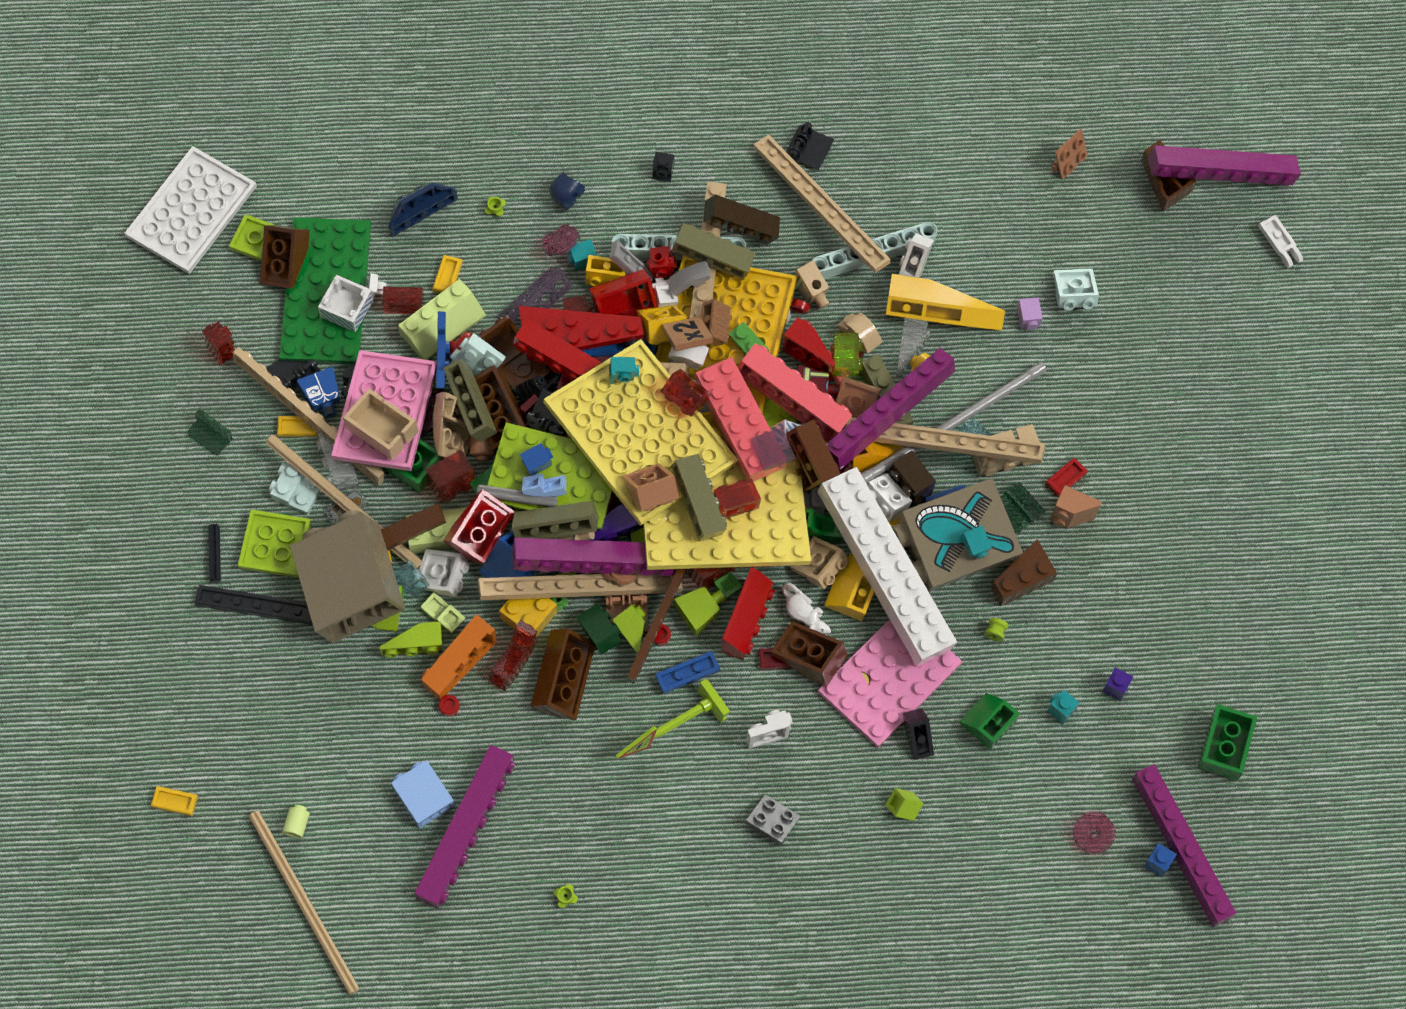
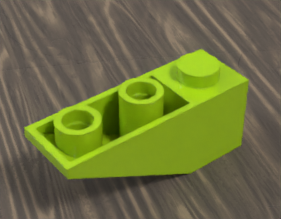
(418, 639)

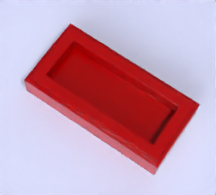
(1067, 475)

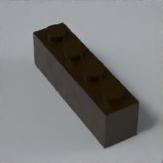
(741, 219)

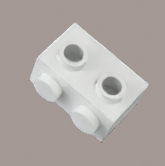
(916, 256)
(889, 496)

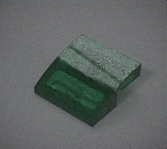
(1021, 507)

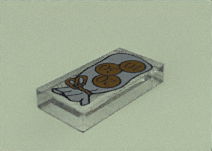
(335, 510)

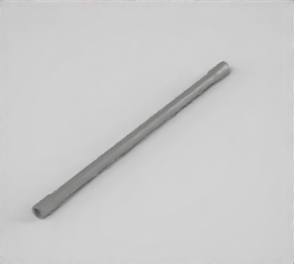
(1031, 374)

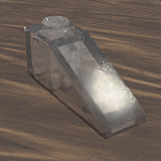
(912, 341)

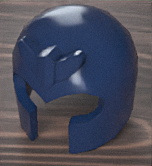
(565, 190)

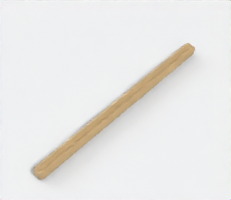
(331, 491)
(304, 903)

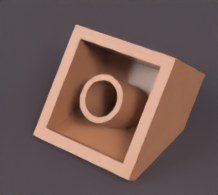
(651, 487)
(1074, 508)

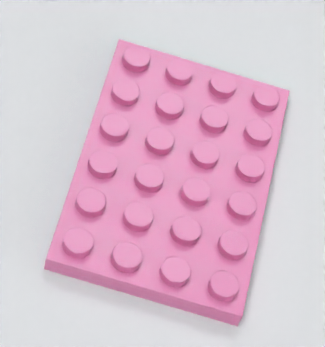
(400, 381)
(894, 685)

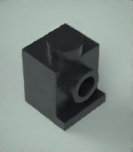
(663, 166)

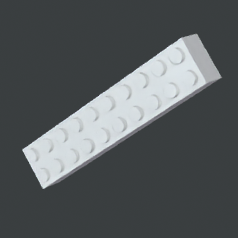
(886, 566)

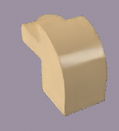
(865, 329)

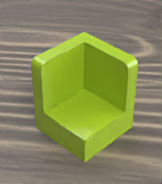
(904, 804)

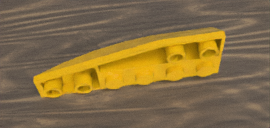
(938, 303)
(851, 589)

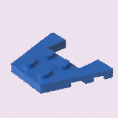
(443, 350)

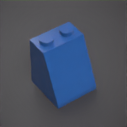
(500, 560)

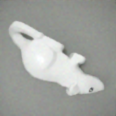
(799, 608)

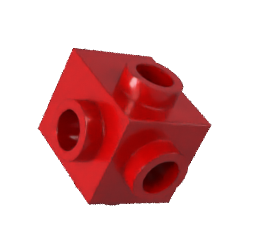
(661, 262)

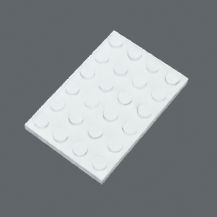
(190, 210)

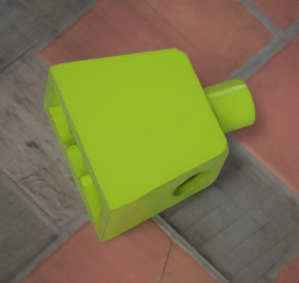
(699, 608)

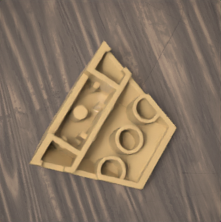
(449, 426)

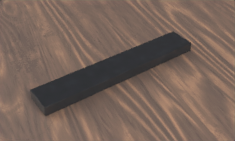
(253, 604)

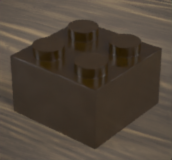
(912, 478)

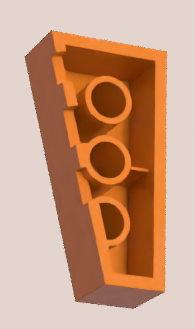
(459, 657)

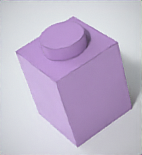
(1029, 313)

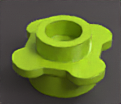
(495, 201)
(560, 892)

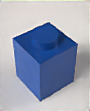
(537, 459)
(1160, 860)

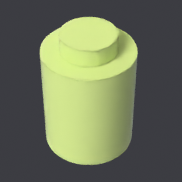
(296, 821)

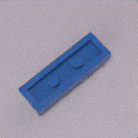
(687, 672)

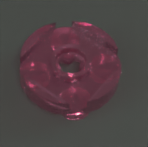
(561, 240)
(1085, 841)

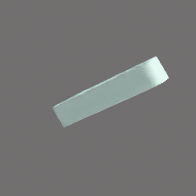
(630, 241)
(849, 263)

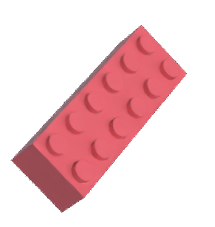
(793, 392)
(735, 414)

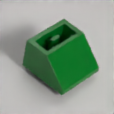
(990, 719)

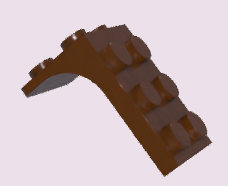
(515, 365)

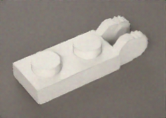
(1280, 240)

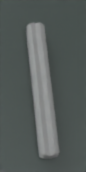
(518, 496)

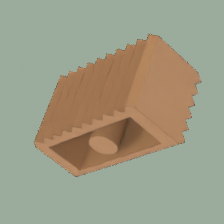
(717, 320)

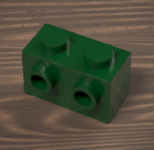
(599, 629)

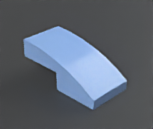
(538, 486)

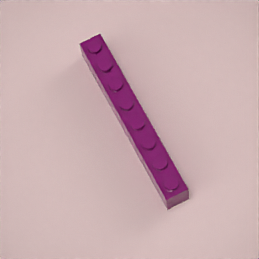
(1224, 165)
(891, 407)
(582, 556)
(464, 827)
(1184, 844)

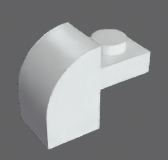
(693, 357)

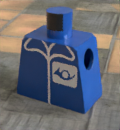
(320, 391)

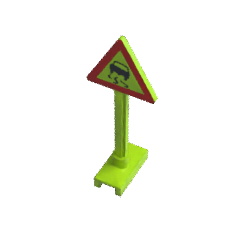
(710, 701)

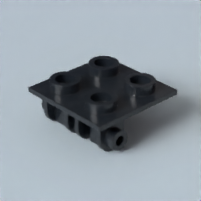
(809, 146)
(291, 371)
(535, 385)
(542, 419)

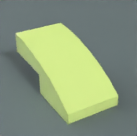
(440, 611)

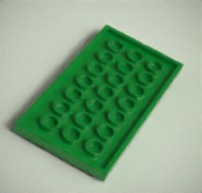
(334, 249)

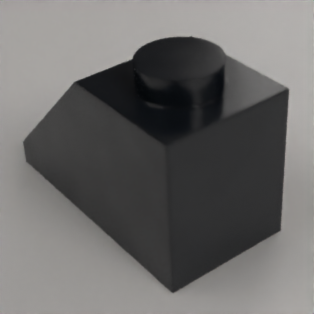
(918, 733)

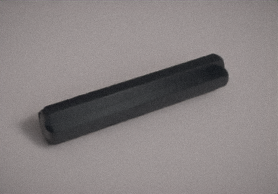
(214, 553)

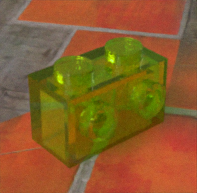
(846, 354)

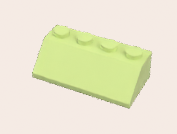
(461, 314)
(434, 538)

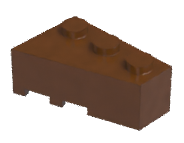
(1167, 189)
(812, 455)
(1024, 575)

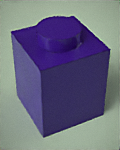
(1117, 684)

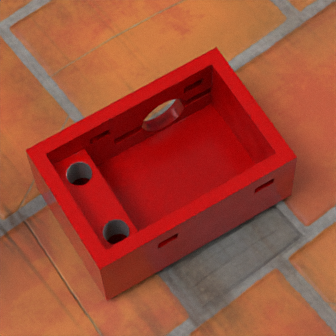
(624, 295)

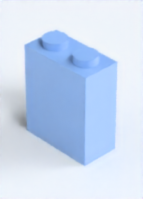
(422, 793)

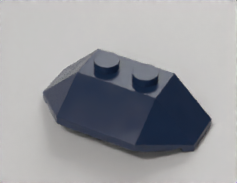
(419, 205)

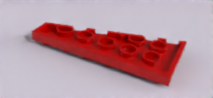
(584, 329)

